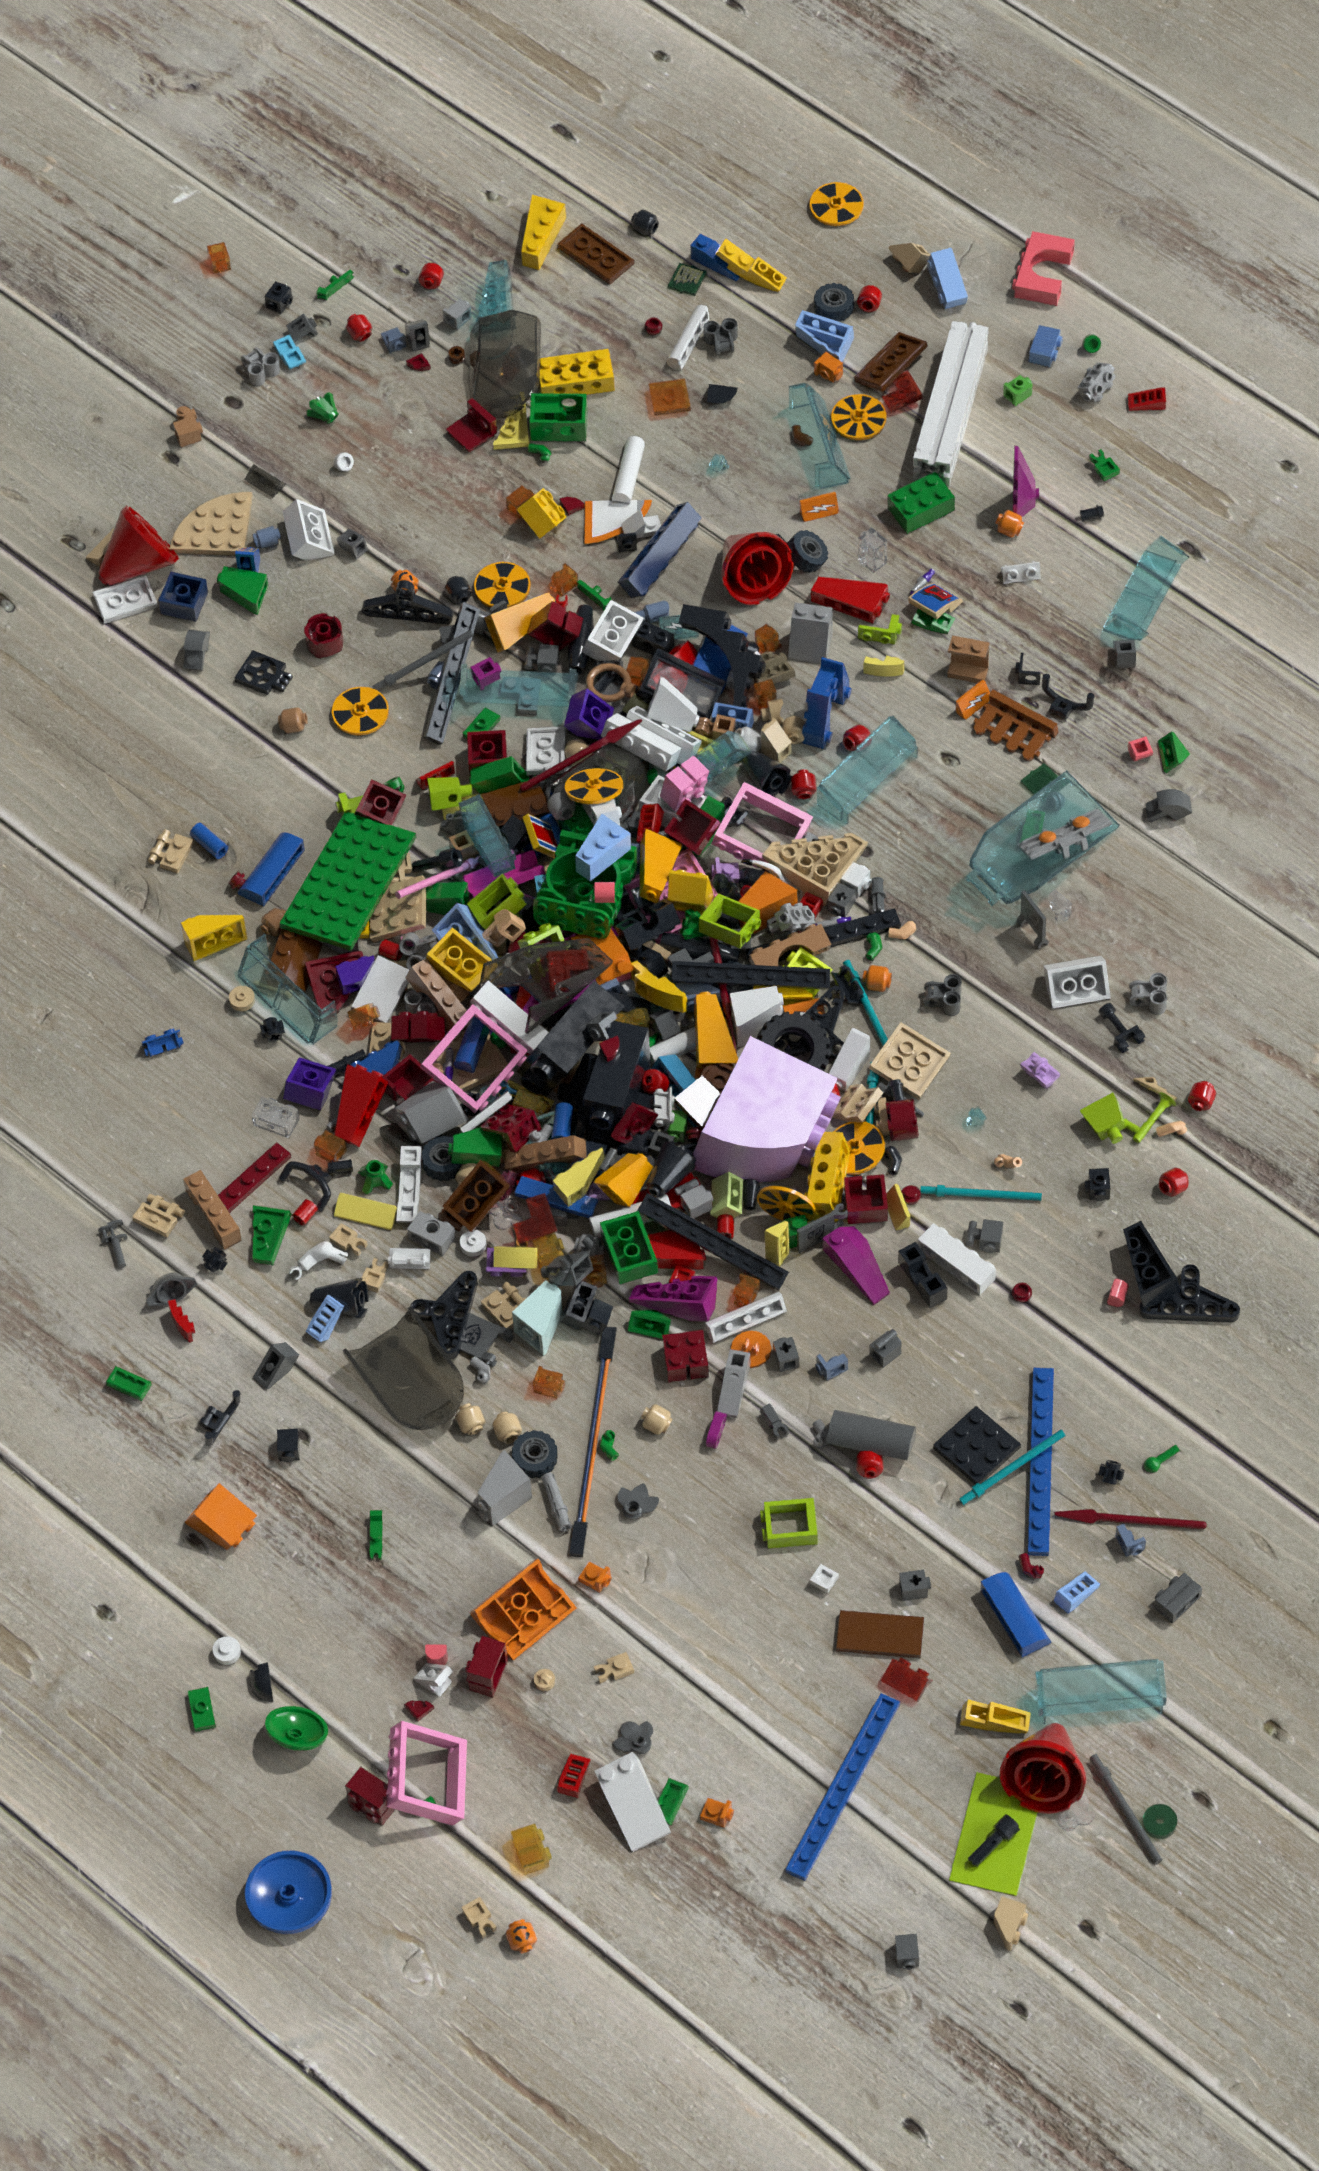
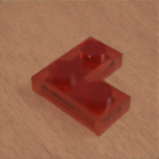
(906, 393)
(564, 961)
(541, 1220)

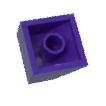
(587, 714)
(309, 1083)

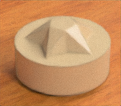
(544, 1680)

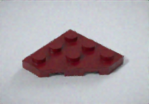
(324, 979)

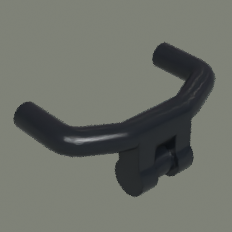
(1059, 701)
(316, 1174)
(222, 1418)

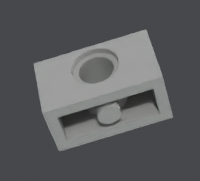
(436, 1242)

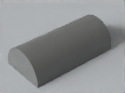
(871, 1434)

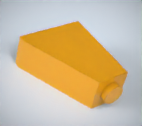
(625, 1179)

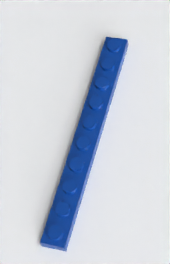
(1041, 1464)
(842, 1787)

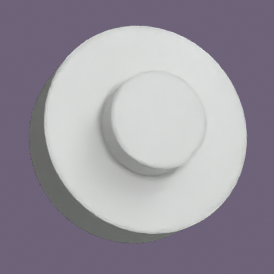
(473, 1243)
(226, 1650)

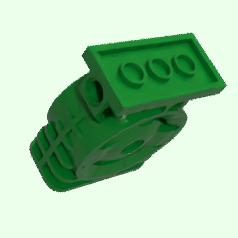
(570, 898)

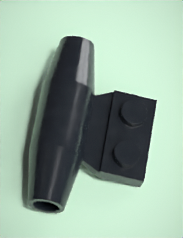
(576, 658)
(696, 947)

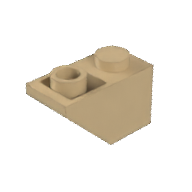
(911, 255)
(775, 742)
(1008, 1920)

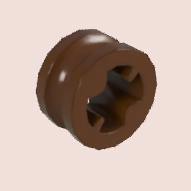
(456, 359)

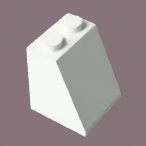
(751, 1011)

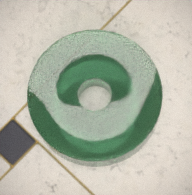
(1162, 1812)

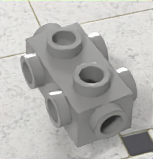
(1096, 382)
(793, 918)

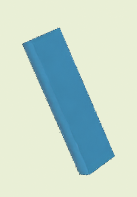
(677, 1074)

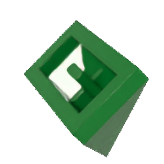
(1172, 751)
(649, 1323)

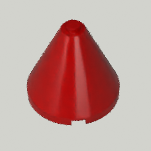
(134, 550)
(755, 566)
(1044, 1771)

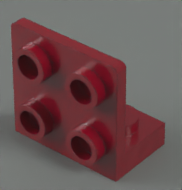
(473, 427)
(514, 1124)

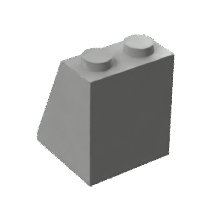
(810, 633)
(430, 1112)
(503, 1490)

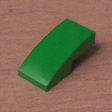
(939, 625)

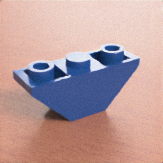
(382, 1060)

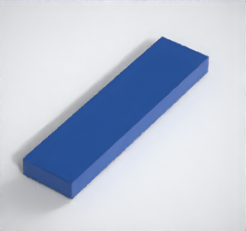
(530, 1188)

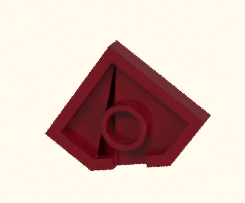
(636, 1120)

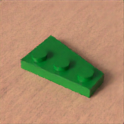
(269, 1232)

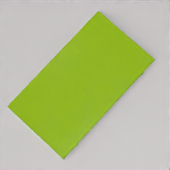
(1005, 1864)

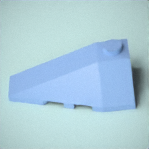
(464, 922)

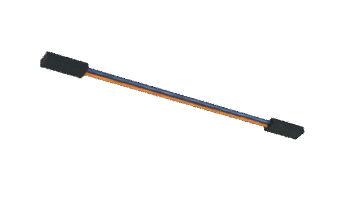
(580, 1528)

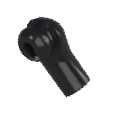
(895, 1157)

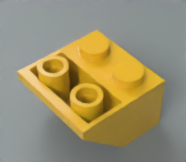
(542, 513)
(689, 891)

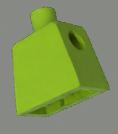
(446, 792)
(1105, 1118)

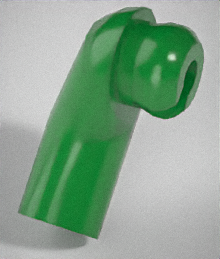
(540, 449)

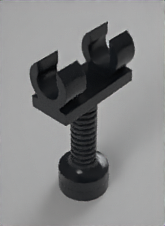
(1108, 1011)

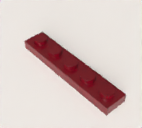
(254, 1176)

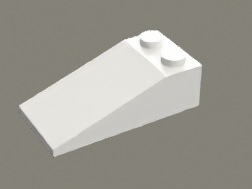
(633, 1801)

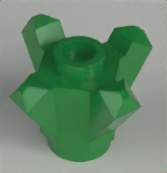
(323, 408)
(690, 925)
(375, 1176)

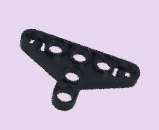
(415, 605)
(827, 1021)
(575, 1091)
(1200, 1301)
(451, 1304)

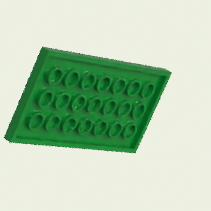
(348, 880)

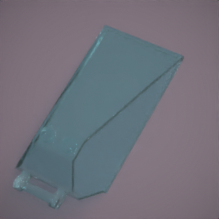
(1006, 867)

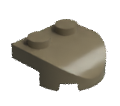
(776, 668)

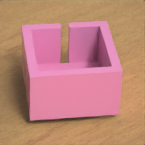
(683, 786)

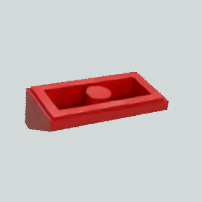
(444, 771)

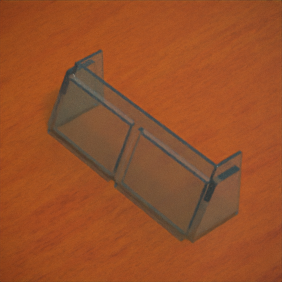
(835, 470)
(1145, 590)
(521, 688)
(865, 769)
(284, 995)
(1100, 1688)

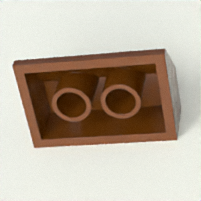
(512, 801)
(292, 953)
(476, 1195)

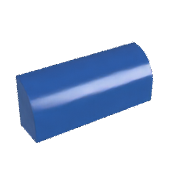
(272, 868)
(471, 1046)
(1014, 1613)

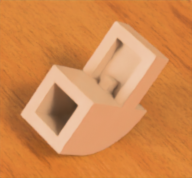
(504, 927)

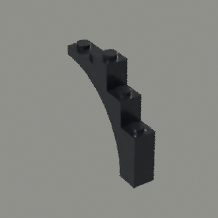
(715, 626)

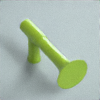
(1165, 1101)

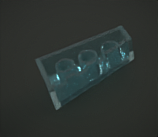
(722, 753)

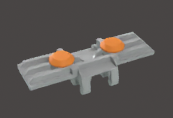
(1061, 838)

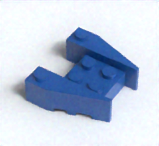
(829, 686)

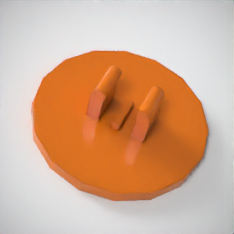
(755, 1344)

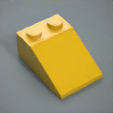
(212, 933)
(458, 960)

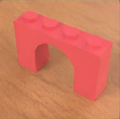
(1042, 248)

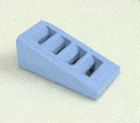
(318, 1329)
(1067, 1601)

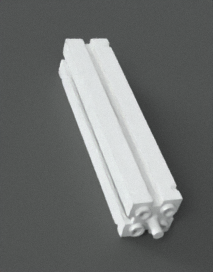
(951, 401)

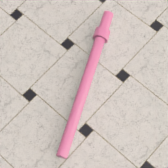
(467, 865)

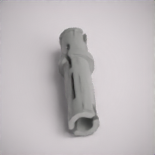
(558, 1510)

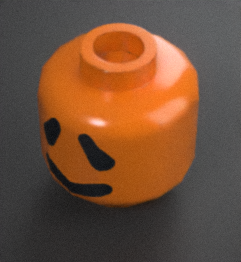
(404, 575)
(521, 1936)

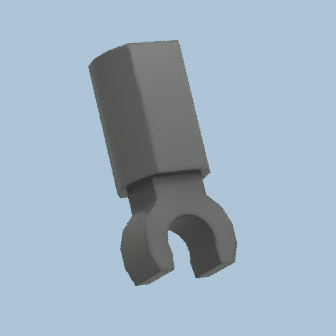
(773, 1420)

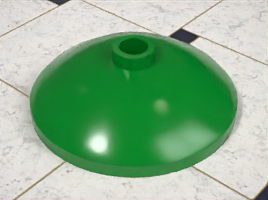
(296, 1728)

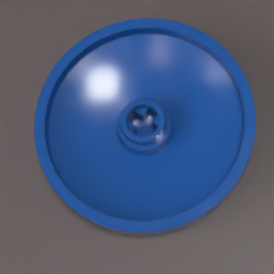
(288, 1892)

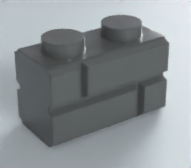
(1177, 1597)

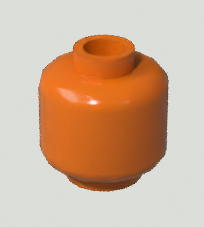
(1009, 523)
(877, 978)

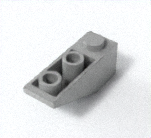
(734, 1382)

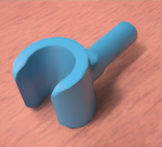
(510, 1090)

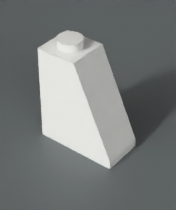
(672, 707)
(851, 1059)

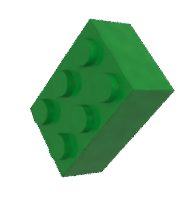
(921, 502)
(628, 1247)

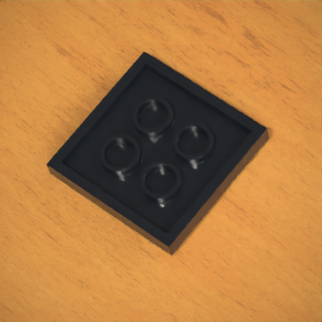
(977, 1445)

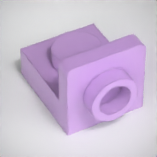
(730, 868)

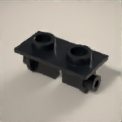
(852, 991)

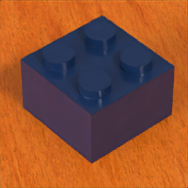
(183, 596)

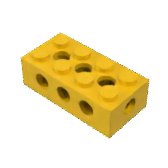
(577, 373)
(828, 1173)

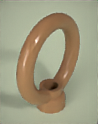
(626, 690)

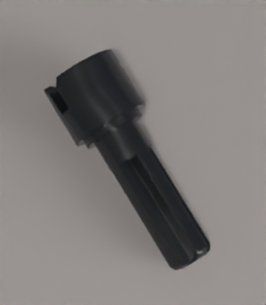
(446, 859)
(1003, 1831)

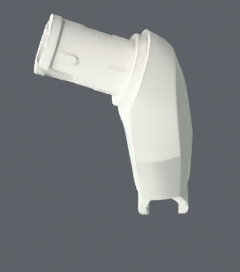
(318, 1253)

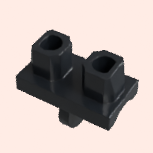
(726, 886)

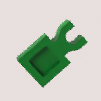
(1104, 466)

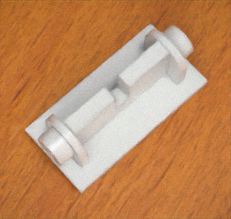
(1021, 572)
(665, 1101)
(409, 1258)

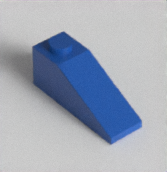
(703, 252)

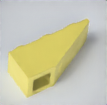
(576, 1181)

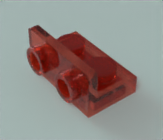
(906, 1679)

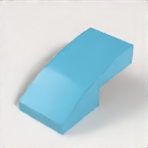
(289, 352)

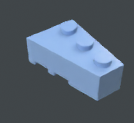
(947, 278)
(824, 334)
(602, 848)

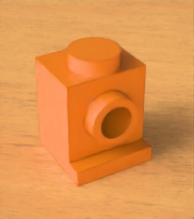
(828, 367)

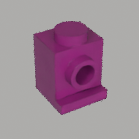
(485, 673)

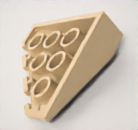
(816, 864)

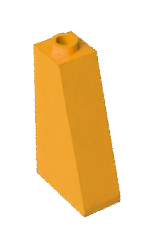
(514, 622)
(656, 861)
(711, 1033)

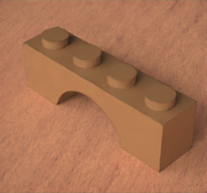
(812, 940)
(427, 980)
(564, 1149)
(205, 1197)

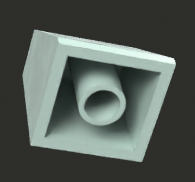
(539, 1316)

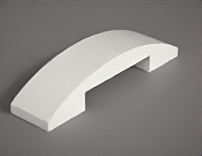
(409, 1183)

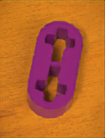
(716, 1430)

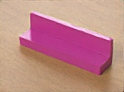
(526, 868)

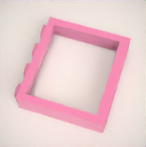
(767, 803)
(504, 1075)
(456, 1774)

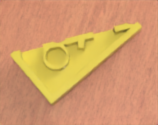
(513, 432)

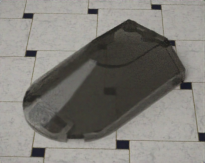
(504, 361)
(410, 1374)

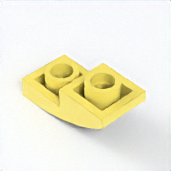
(889, 667)
(515, 1257)

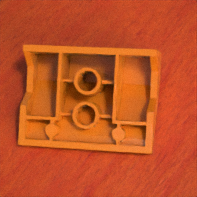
(523, 1609)

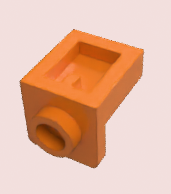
(595, 1577)
(717, 1812)

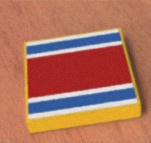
(540, 835)

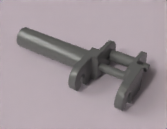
(115, 1240)

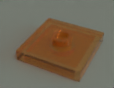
(669, 397)

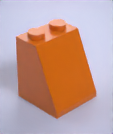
(768, 896)
(613, 949)
(221, 1518)

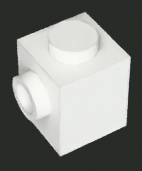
(857, 878)

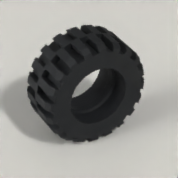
(802, 1027)

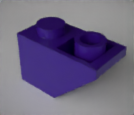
(353, 974)

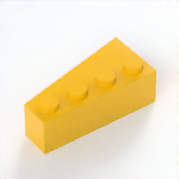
(541, 230)

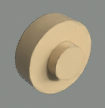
(241, 998)

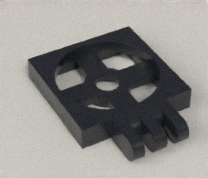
(275, 681)

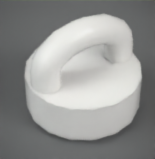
(343, 462)

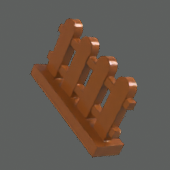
(1028, 718)

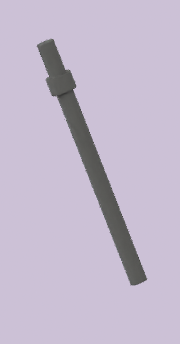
(391, 679)
(1105, 1775)

